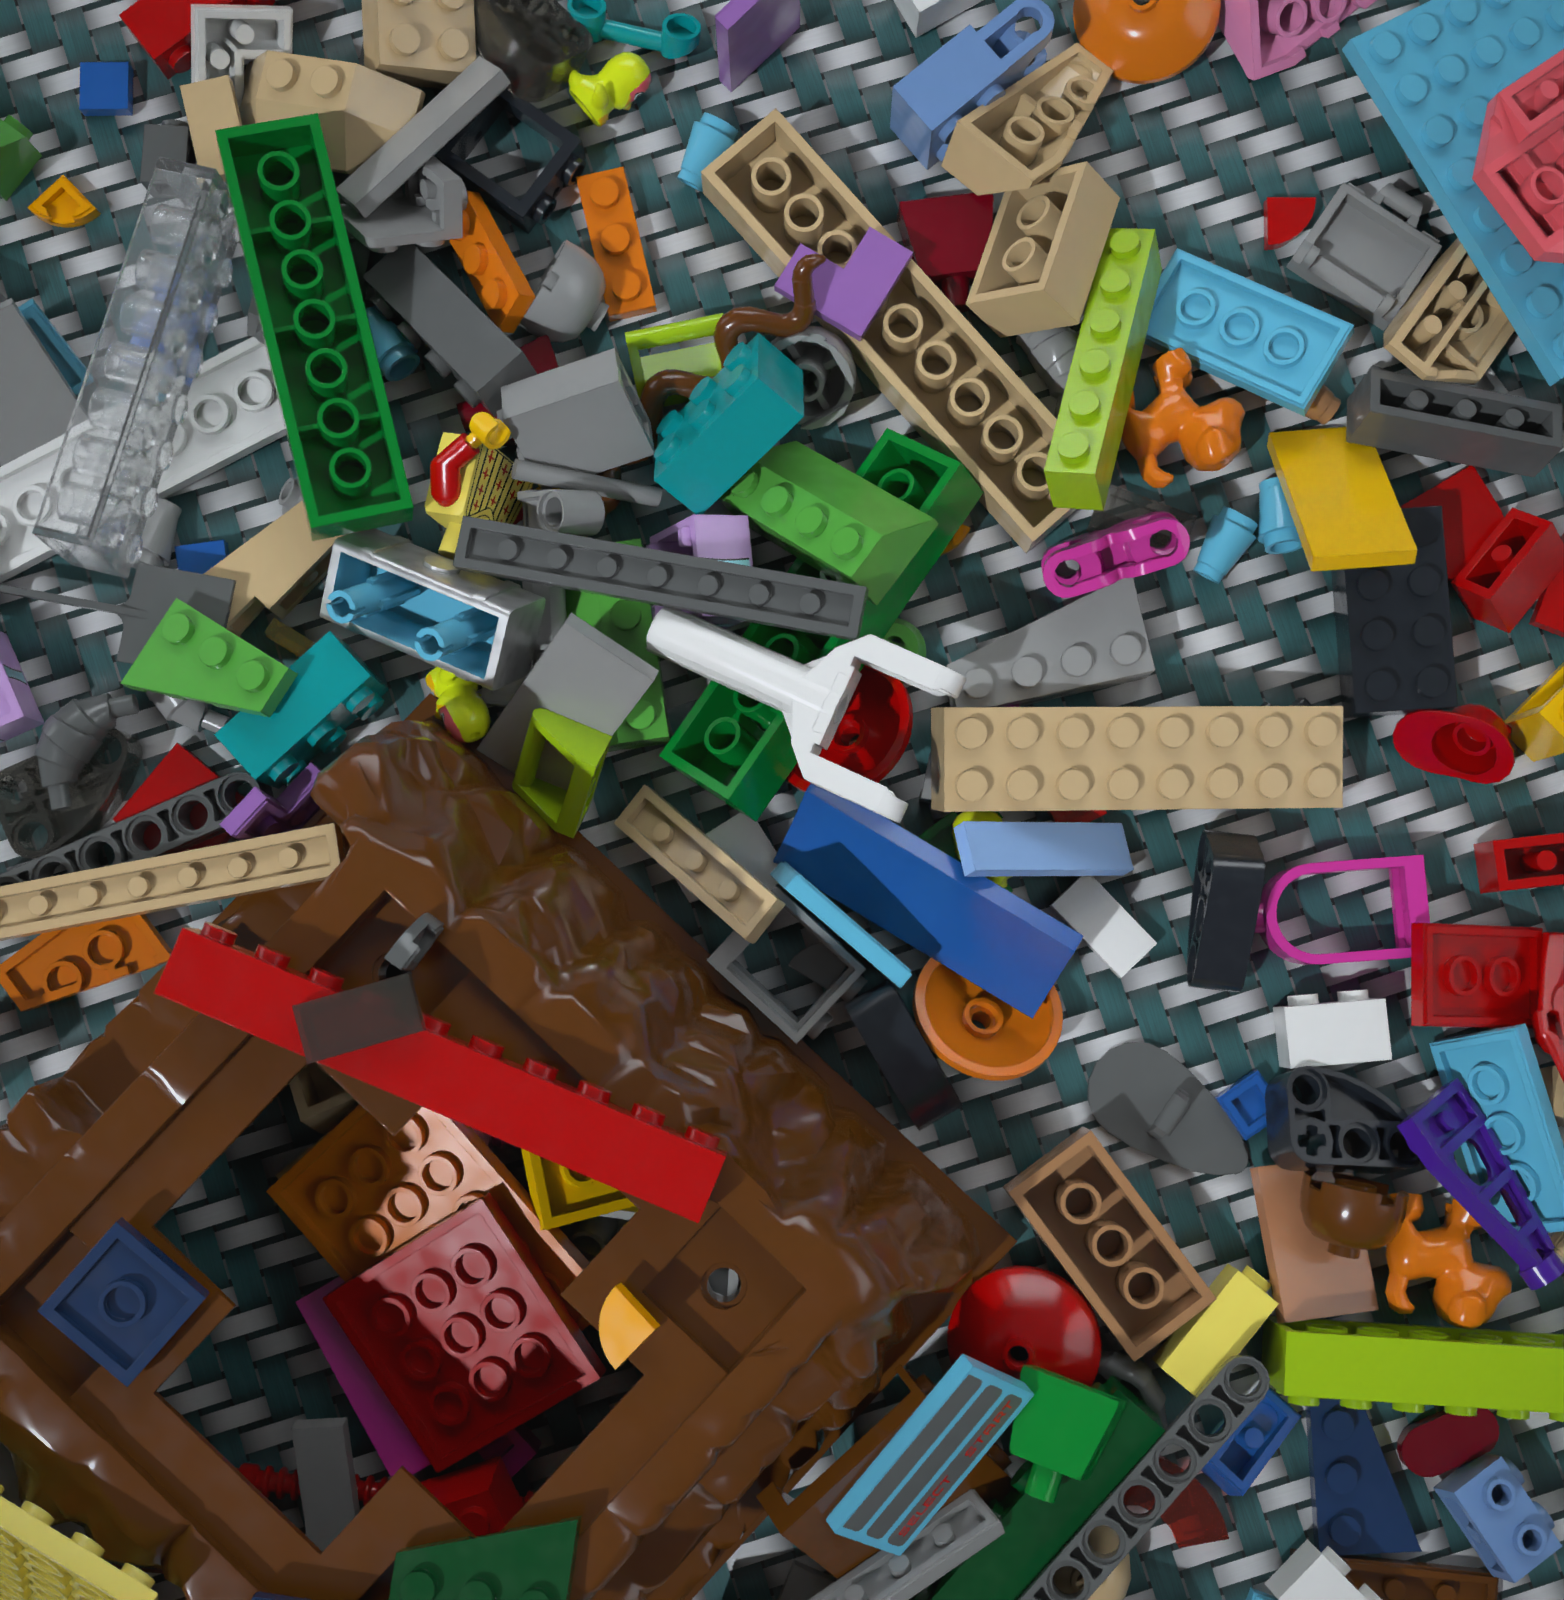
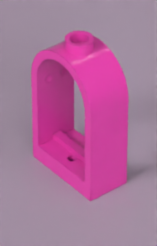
(1407, 897)

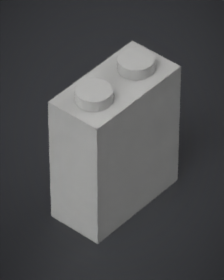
(578, 416)

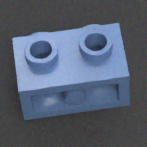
(1499, 1516)

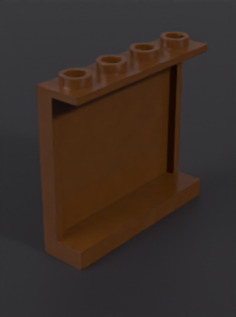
(804, 1518)

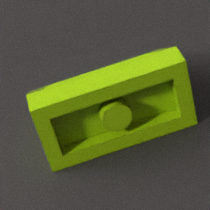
(696, 359)
(582, 747)

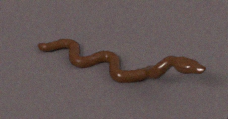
(726, 335)

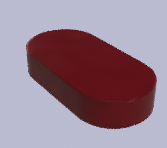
(1446, 1441)

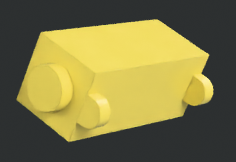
(1218, 1330)

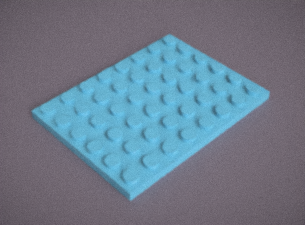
(1432, 86)

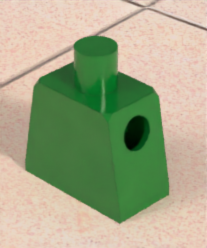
(1062, 1429)

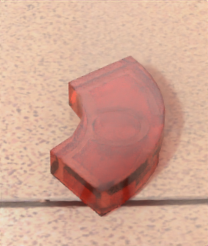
(1191, 1516)

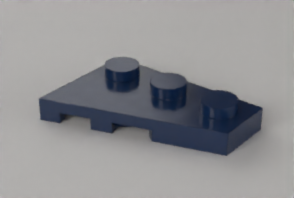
(1351, 1485)

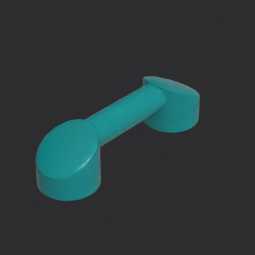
(677, 39)

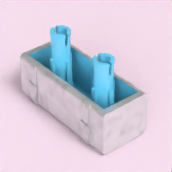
(431, 609)

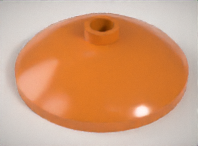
(1146, 40)
(1006, 1047)

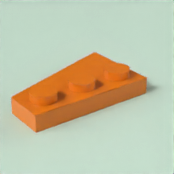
(81, 959)

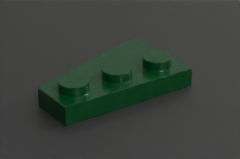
(495, 1566)

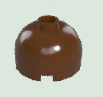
(1351, 1212)

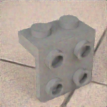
(423, 217)

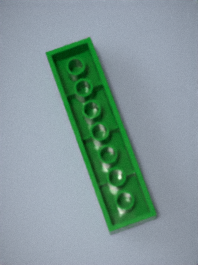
(314, 326)
(744, 746)

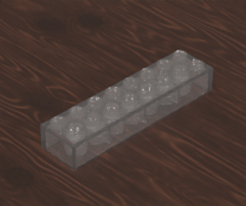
(141, 371)

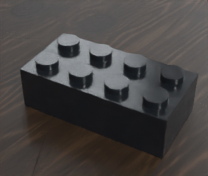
(1397, 629)

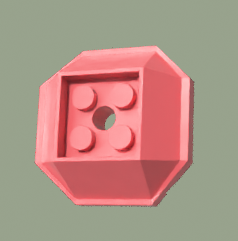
(1523, 159)

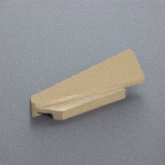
(274, 569)

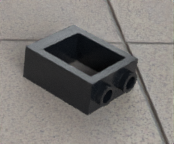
(540, 199)

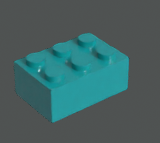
(728, 424)
(311, 717)

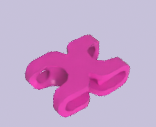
(1114, 554)

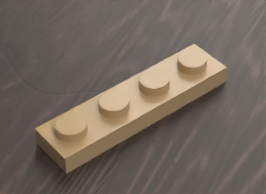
(700, 864)

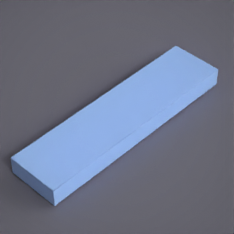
(1042, 849)

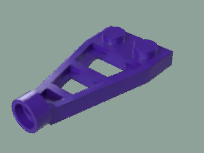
(1440, 1129)

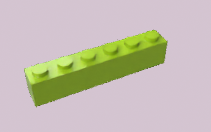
(1103, 370)

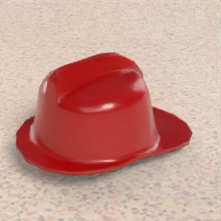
(1459, 743)

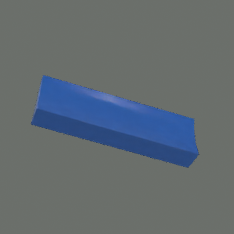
(927, 899)

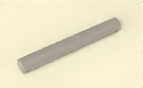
(577, 480)

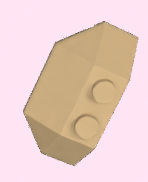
(354, 103)
(1449, 323)

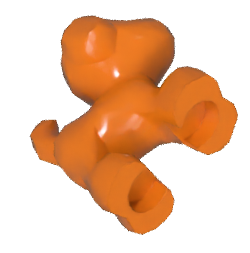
(1206, 433)
(1464, 1289)

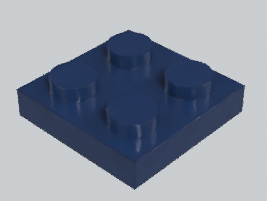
(123, 1301)

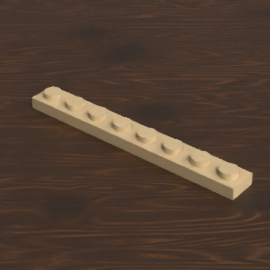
(170, 881)

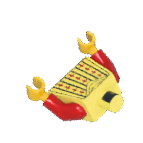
(473, 480)

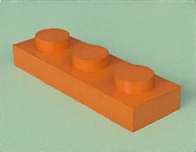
(616, 243)
(492, 266)

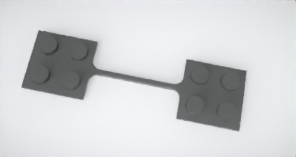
(150, 599)

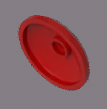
(882, 719)
(1031, 1311)

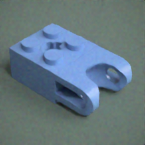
(964, 75)

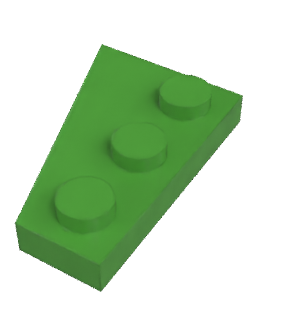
(208, 664)

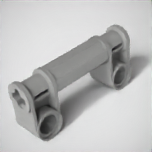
(562, 512)

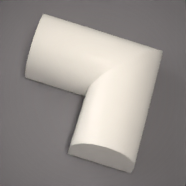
(230, 33)

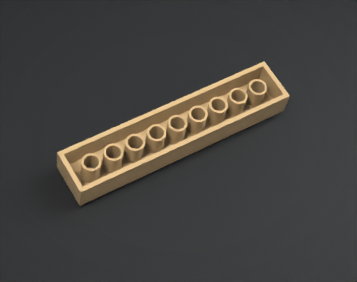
(918, 344)

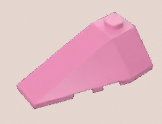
(1277, 32)

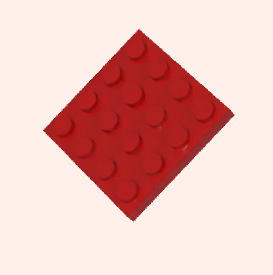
(464, 1333)

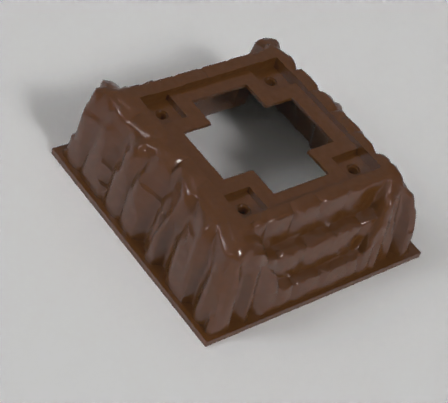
(549, 949)

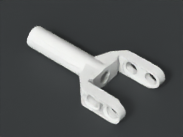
(808, 694)

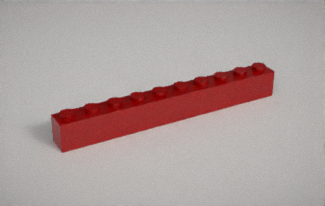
(455, 1076)

